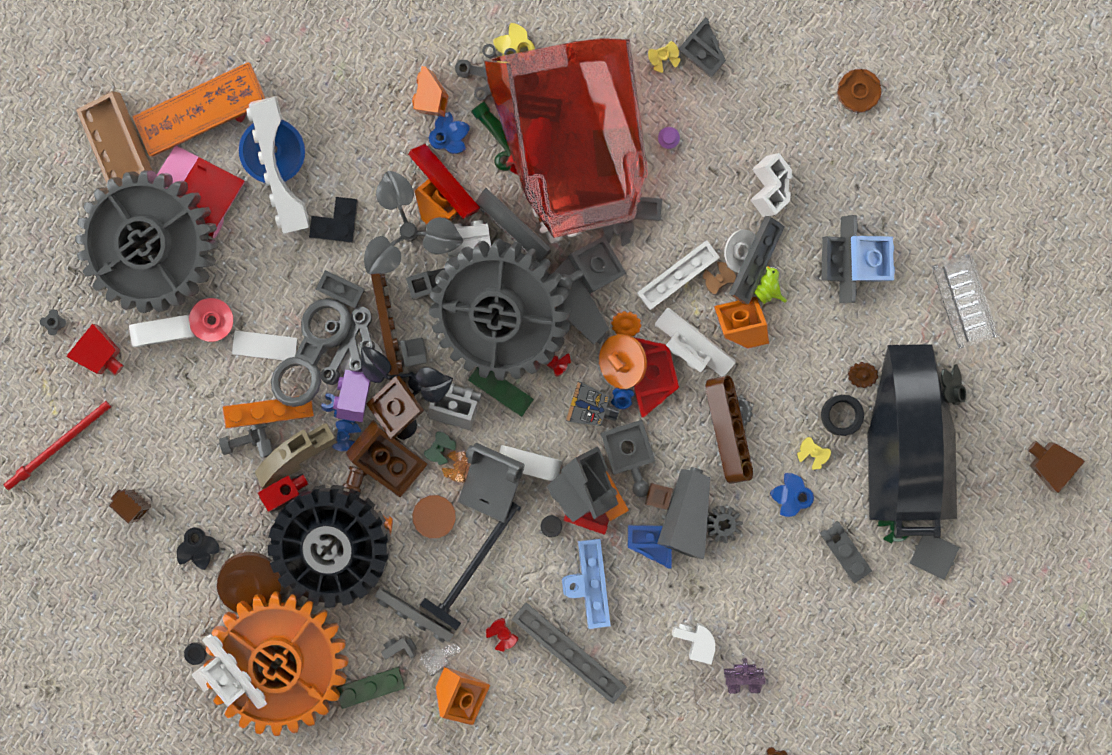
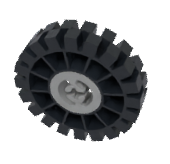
(341, 515)

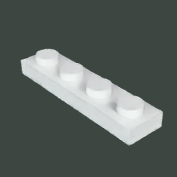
(678, 275)

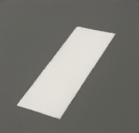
(263, 345)

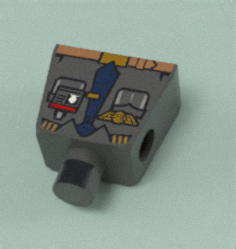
(590, 406)

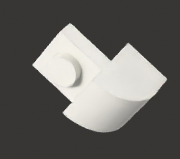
(702, 641)

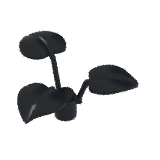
(427, 380)

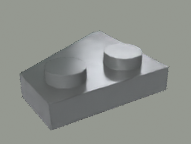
(703, 49)

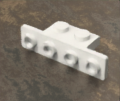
(693, 345)
(227, 678)

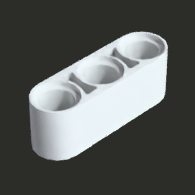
(160, 331)
(535, 464)

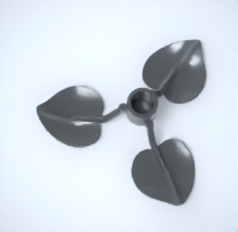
(440, 233)

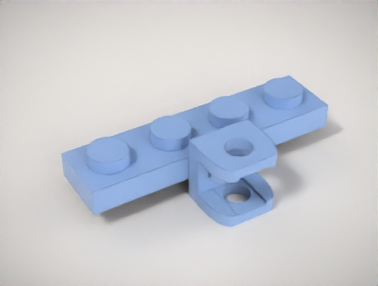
(590, 584)

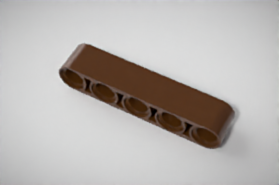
(729, 429)

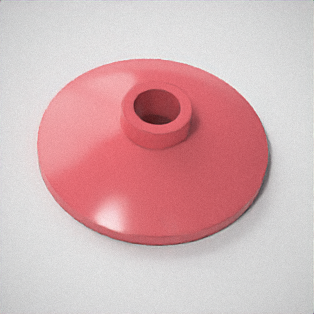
(203, 311)

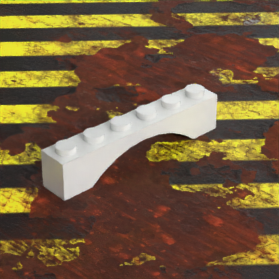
(290, 209)

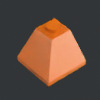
(433, 203)
(743, 323)
(460, 696)

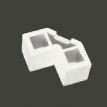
(775, 176)

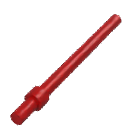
(24, 472)

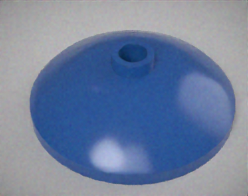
(289, 152)

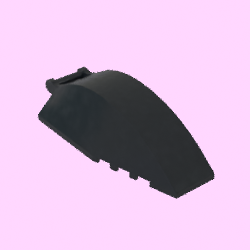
(911, 444)

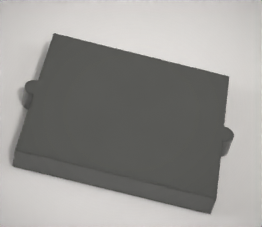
(934, 556)

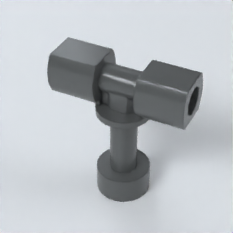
(256, 436)

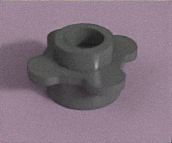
(53, 328)

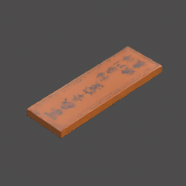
(198, 109)

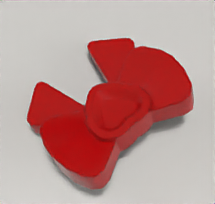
(559, 365)
(507, 639)

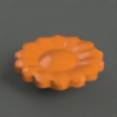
(626, 323)

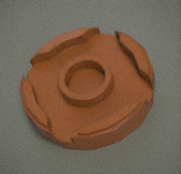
(859, 90)
(434, 516)

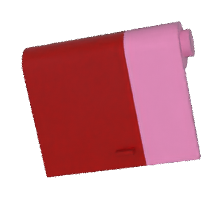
(214, 184)

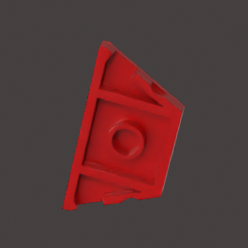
(659, 378)

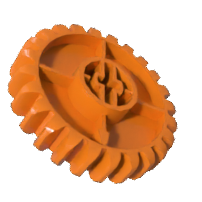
(303, 684)

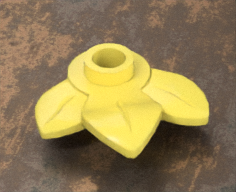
(516, 39)

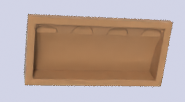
(113, 136)

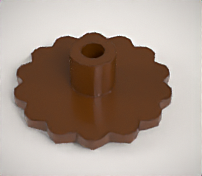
(863, 375)

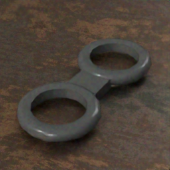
(310, 352)

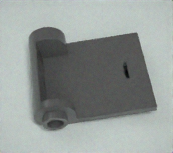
(490, 481)

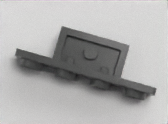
(838, 260)

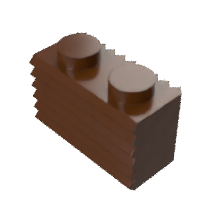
(129, 505)

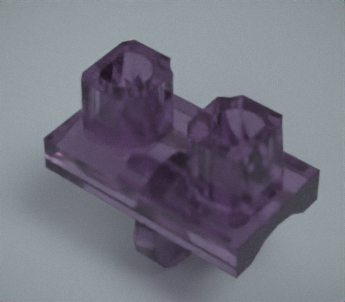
(744, 675)

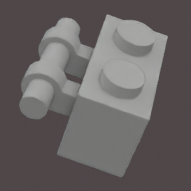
(456, 408)

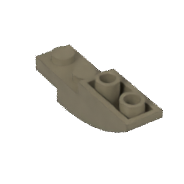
(288, 456)

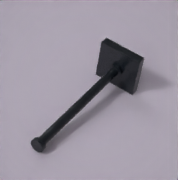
(442, 610)

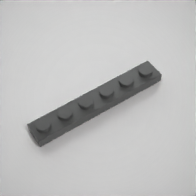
(569, 653)

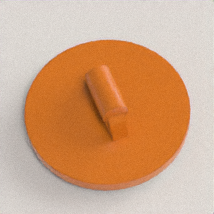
(622, 361)

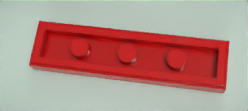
(444, 181)

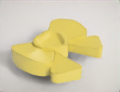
(669, 51)
(808, 447)

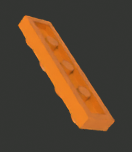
(263, 412)

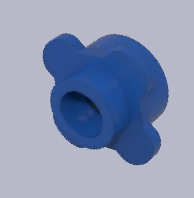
(622, 398)

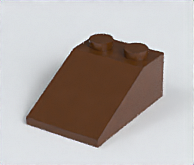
(386, 459)

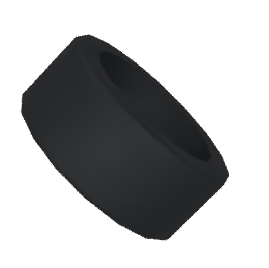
(859, 415)

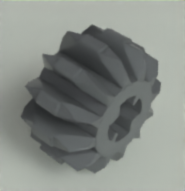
(726, 531)

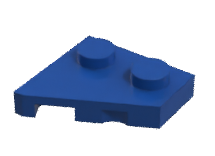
(644, 541)

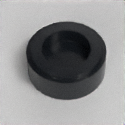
(551, 526)
(195, 653)

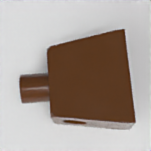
(1054, 464)

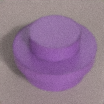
(668, 137)

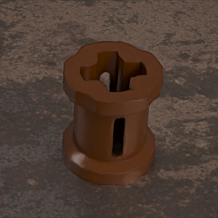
(354, 478)

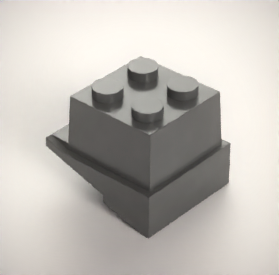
(584, 486)

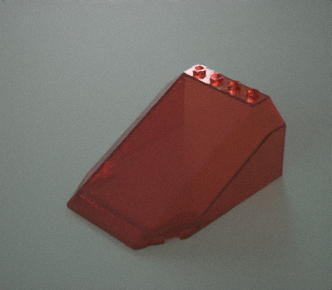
(573, 131)

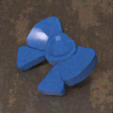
(342, 437)

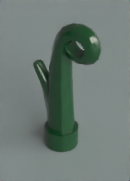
(495, 127)

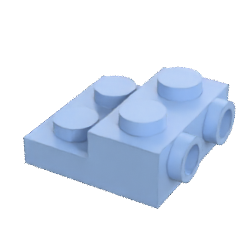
(872, 258)

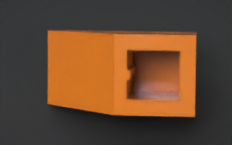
(430, 94)

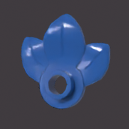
(452, 133)
(789, 495)

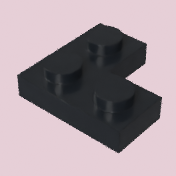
(341, 226)

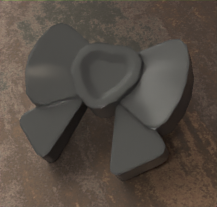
(625, 229)

